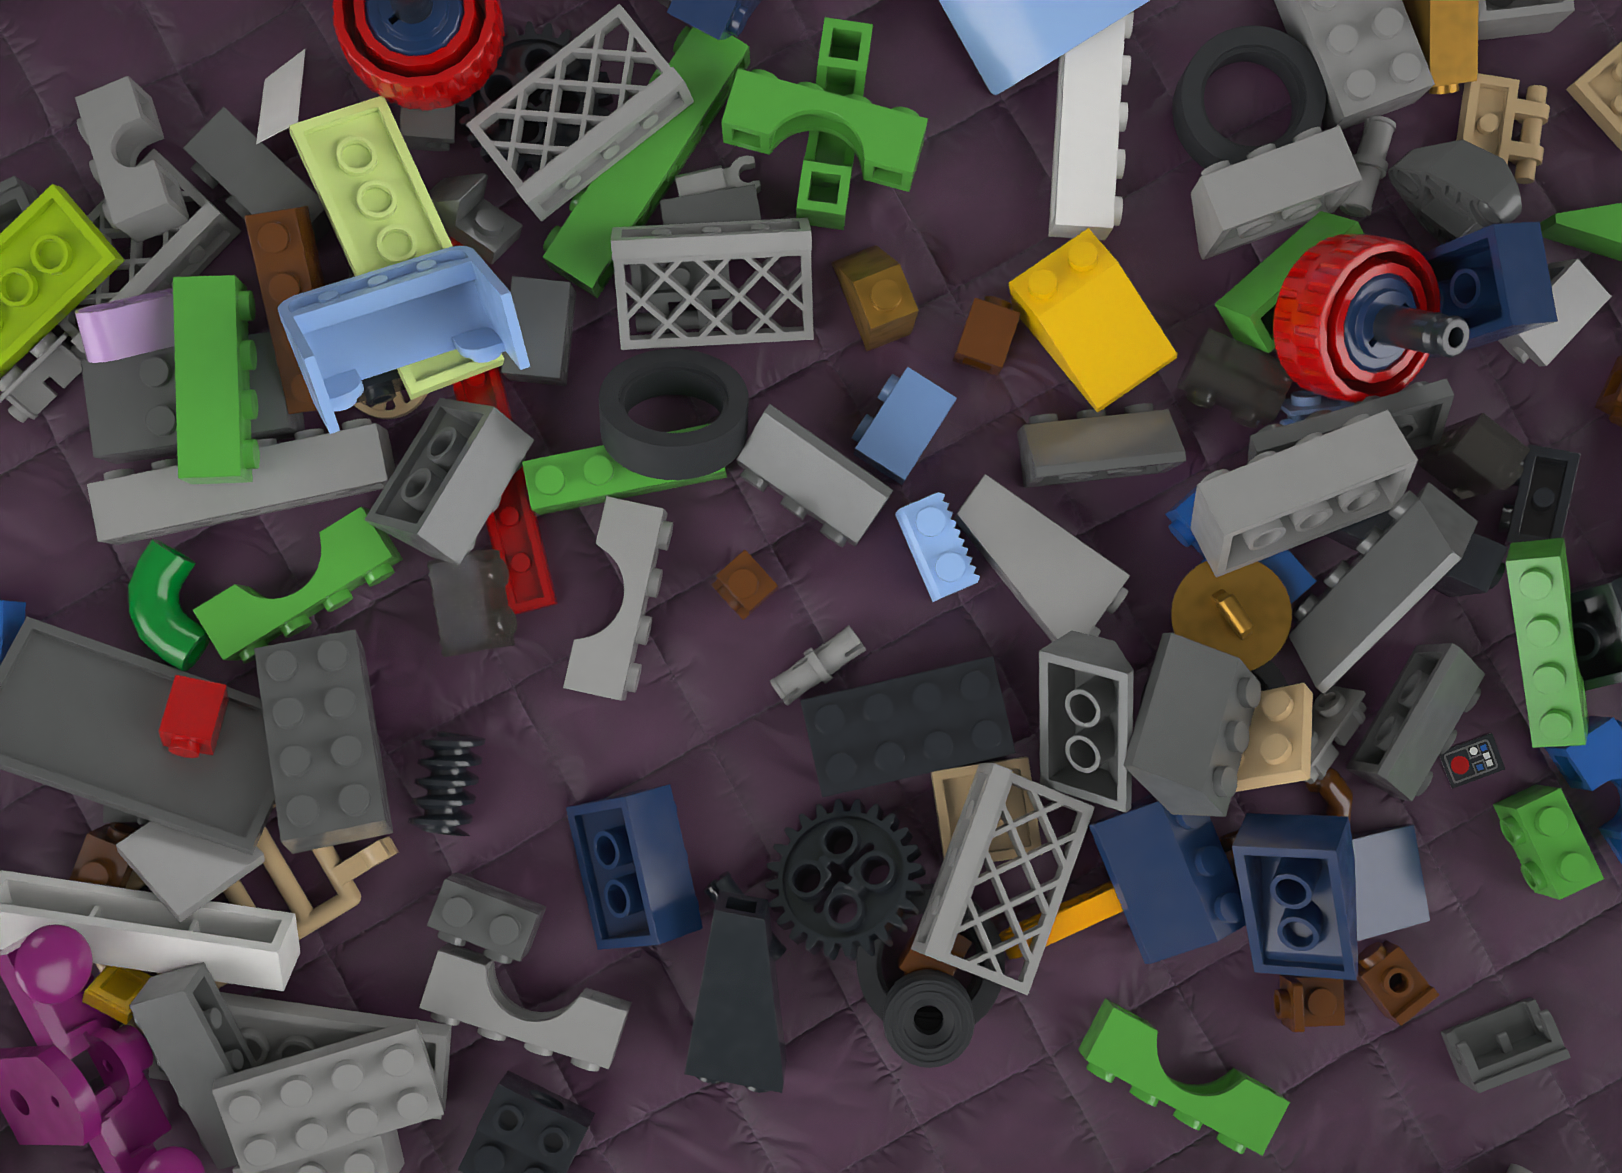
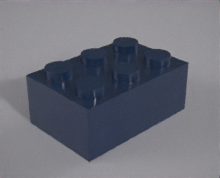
(1495, 281)

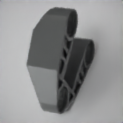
(1456, 188)

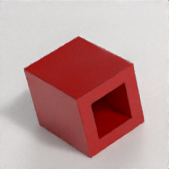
(193, 716)

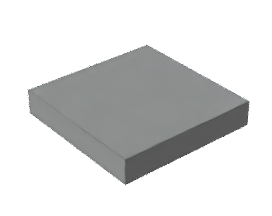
(183, 867)

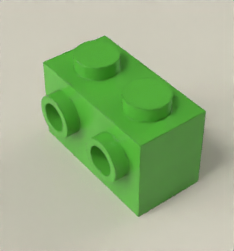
(1547, 841)

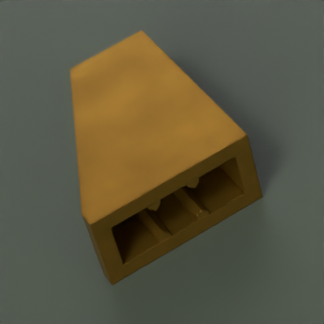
(1448, 40)
(877, 296)

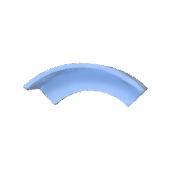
(1022, 36)

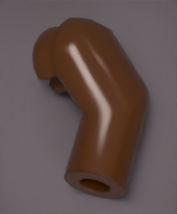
(1334, 792)

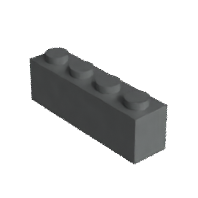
(194, 1045)

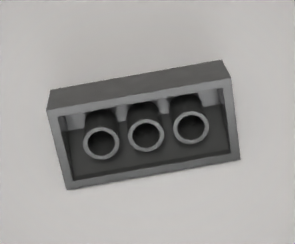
(1380, 583)

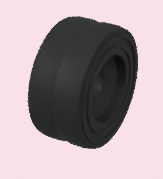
(934, 1046)

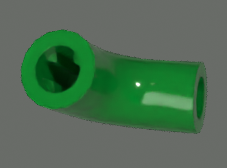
(157, 608)

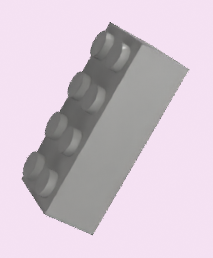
(1363, 54)
(1301, 492)

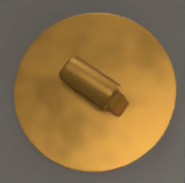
(1235, 613)

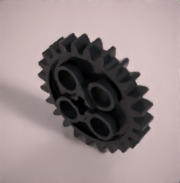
(515, 64)
(878, 905)

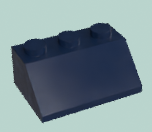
(634, 868)
(1169, 878)

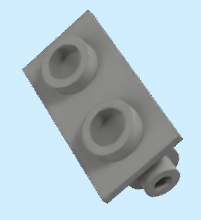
(27, 388)
(1333, 718)

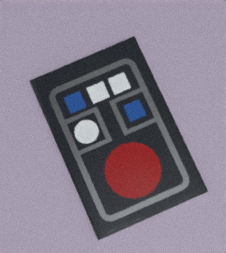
(1472, 761)

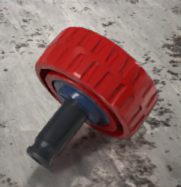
(421, 49)
(1361, 318)

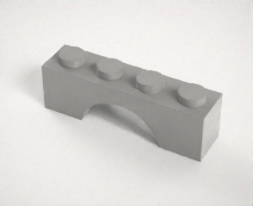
(606, 660)
(468, 991)

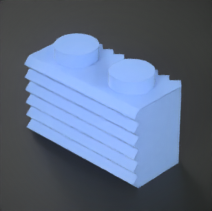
(936, 546)

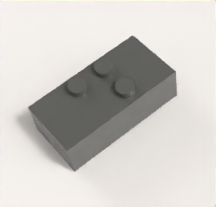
(135, 403)

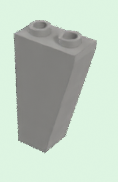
(1041, 563)

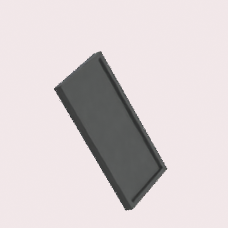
(91, 726)

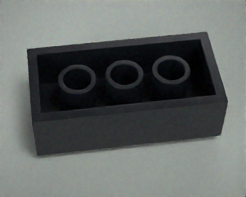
(907, 726)

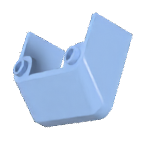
(396, 320)

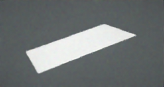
(281, 98)

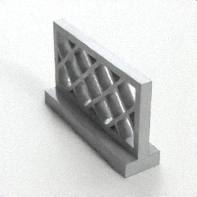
(612, 135)
(713, 242)
(184, 250)
(963, 865)

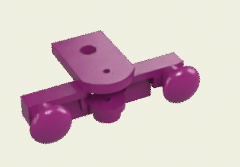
(46, 1092)

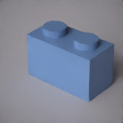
(903, 425)

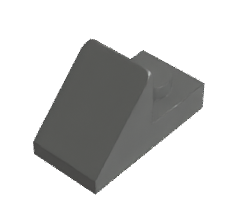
(472, 218)

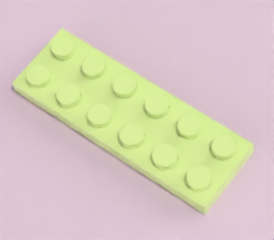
(379, 210)

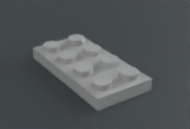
(328, 1097)

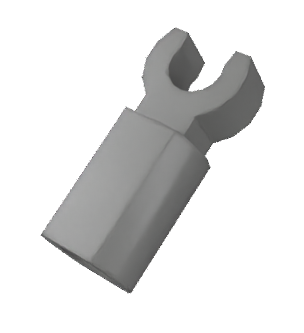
(716, 178)

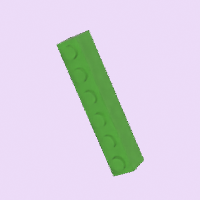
(637, 182)

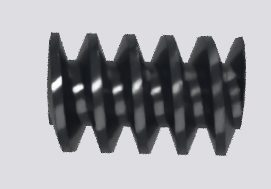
(446, 783)

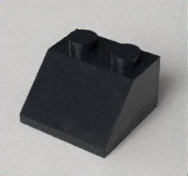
(1598, 631)

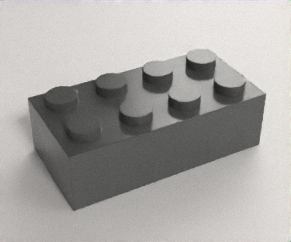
(322, 742)

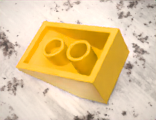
(1091, 320)

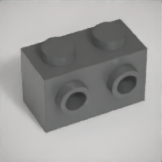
(485, 917)

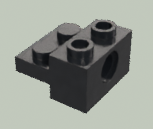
(526, 1131)

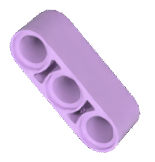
(127, 326)

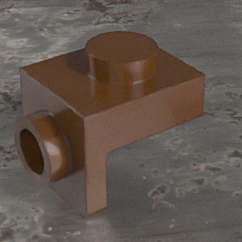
(99, 857)

